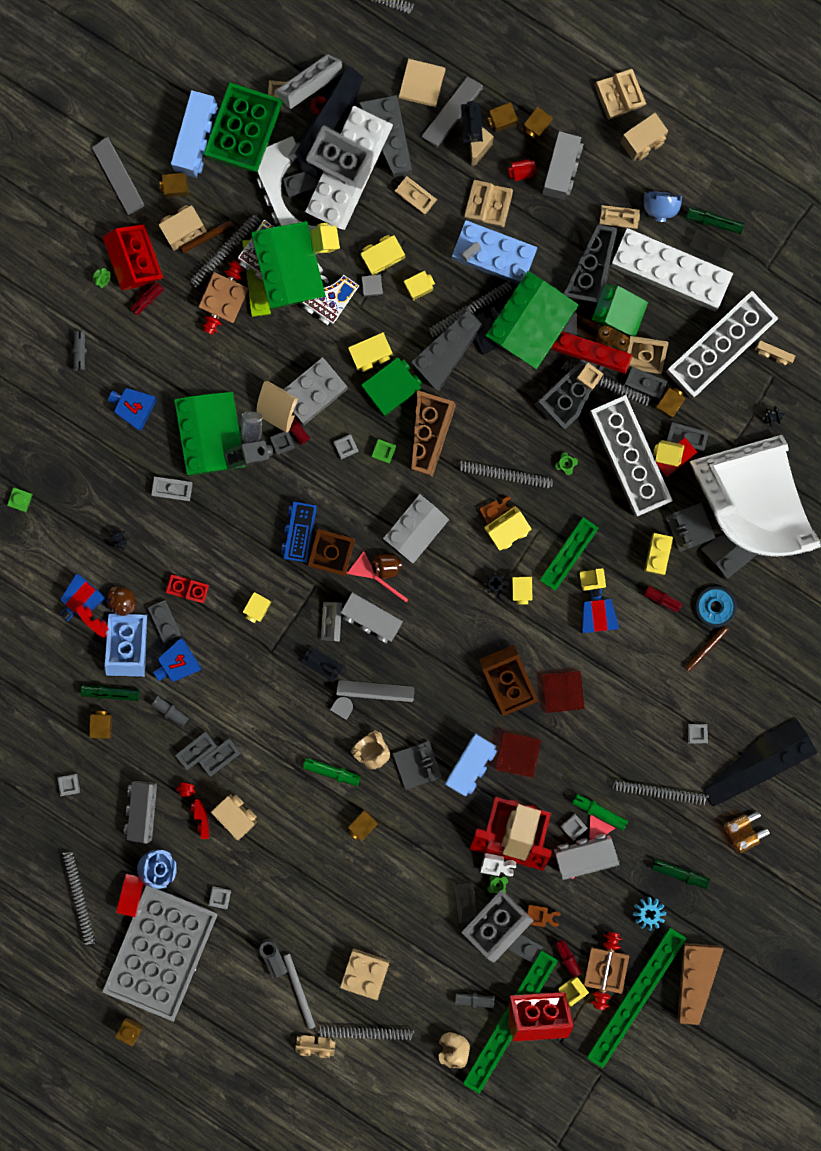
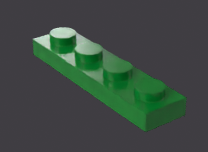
(569, 554)

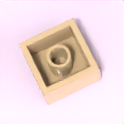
(644, 137)
(182, 227)
(235, 816)
(520, 832)
(365, 974)

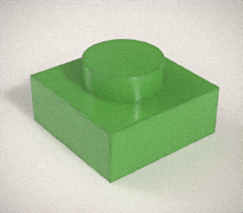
(383, 451)
(20, 499)

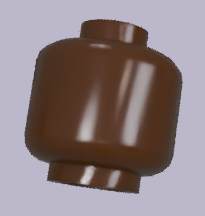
(386, 566)

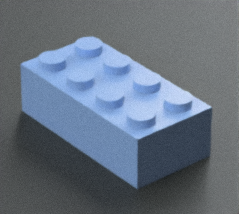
(194, 134)
(498, 253)

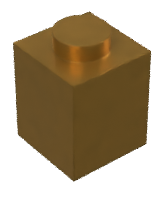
(502, 117)
(537, 124)
(174, 185)
(670, 402)
(100, 725)
(362, 826)
(129, 1031)

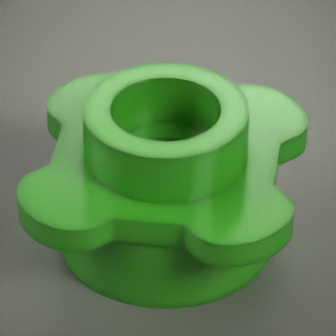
(101, 277)
(571, 463)
(493, 881)

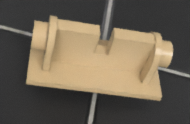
(619, 217)
(322, 1049)

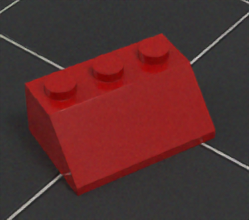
(132, 257)
(539, 1016)

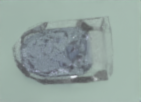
(251, 427)

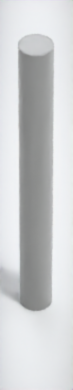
(299, 991)

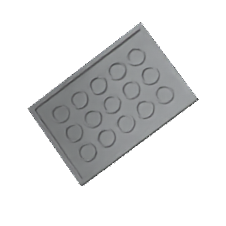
(160, 953)

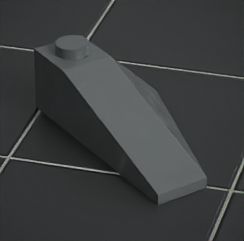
(566, 398)
(727, 555)

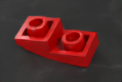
(688, 452)
(186, 588)
(96, 625)
(200, 812)
(130, 895)

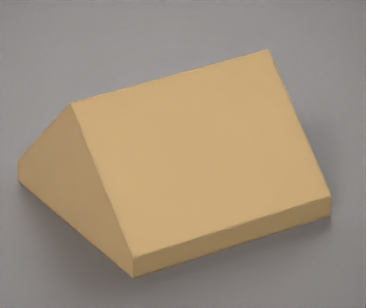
(478, 149)
(647, 354)

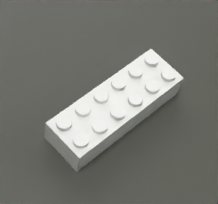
(334, 198)
(671, 270)
(721, 345)
(630, 456)

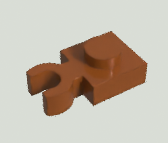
(494, 510)
(540, 915)

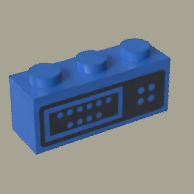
(299, 532)

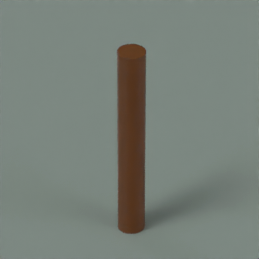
(206, 236)
(707, 647)

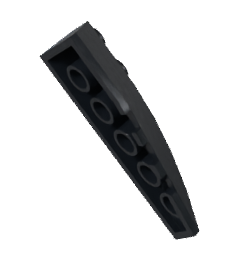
(331, 114)
(762, 761)

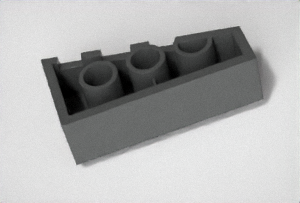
(395, 148)
(593, 267)
(444, 353)

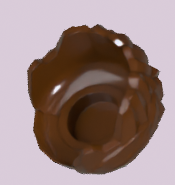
(121, 600)

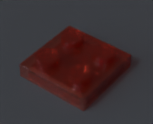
(563, 691)
(518, 754)

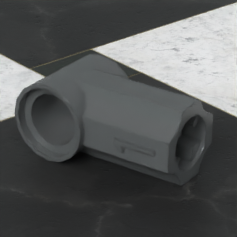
(273, 960)

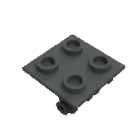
(690, 527)
(417, 765)

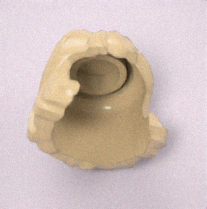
(371, 751)
(455, 1050)

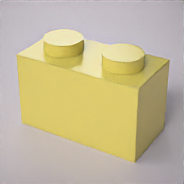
(382, 255)
(370, 352)
(507, 528)
(658, 554)

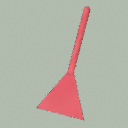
(363, 568)
(598, 827)

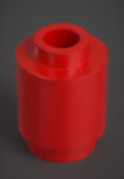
(522, 170)

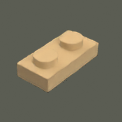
(415, 195)
(781, 356)

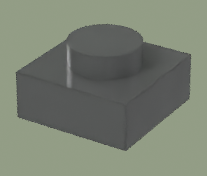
(282, 442)

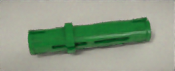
(332, 772)
(600, 812)

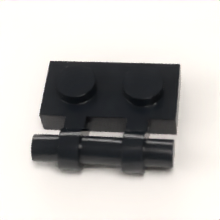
(483, 342)

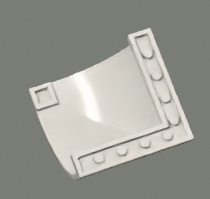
(757, 498)

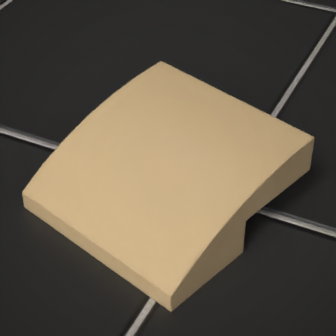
(422, 83)
(620, 94)
(488, 203)
(276, 406)

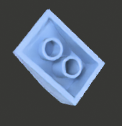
(126, 645)

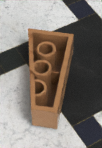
(430, 431)
(697, 975)

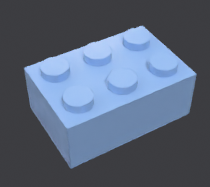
(471, 765)

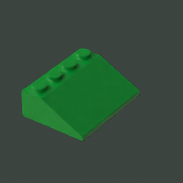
(243, 128)
(288, 265)
(532, 320)
(206, 429)

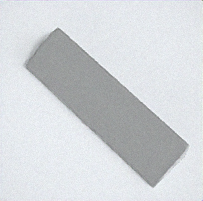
(309, 81)
(451, 112)
(118, 176)
(375, 691)

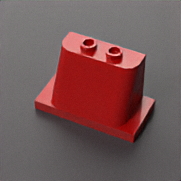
(491, 839)

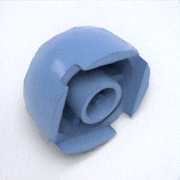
(661, 205)
(156, 869)

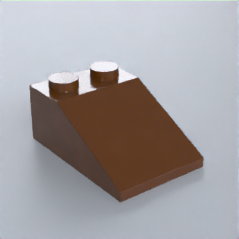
(508, 680)

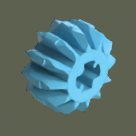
(652, 907)

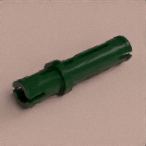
(707, 218)
(110, 693)
(681, 874)

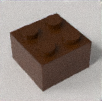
(331, 552)

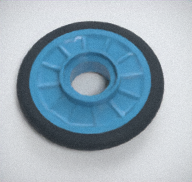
(703, 606)

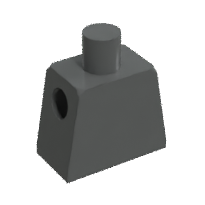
(252, 454)

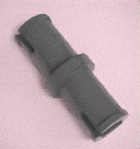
(79, 351)
(170, 711)
(475, 1000)

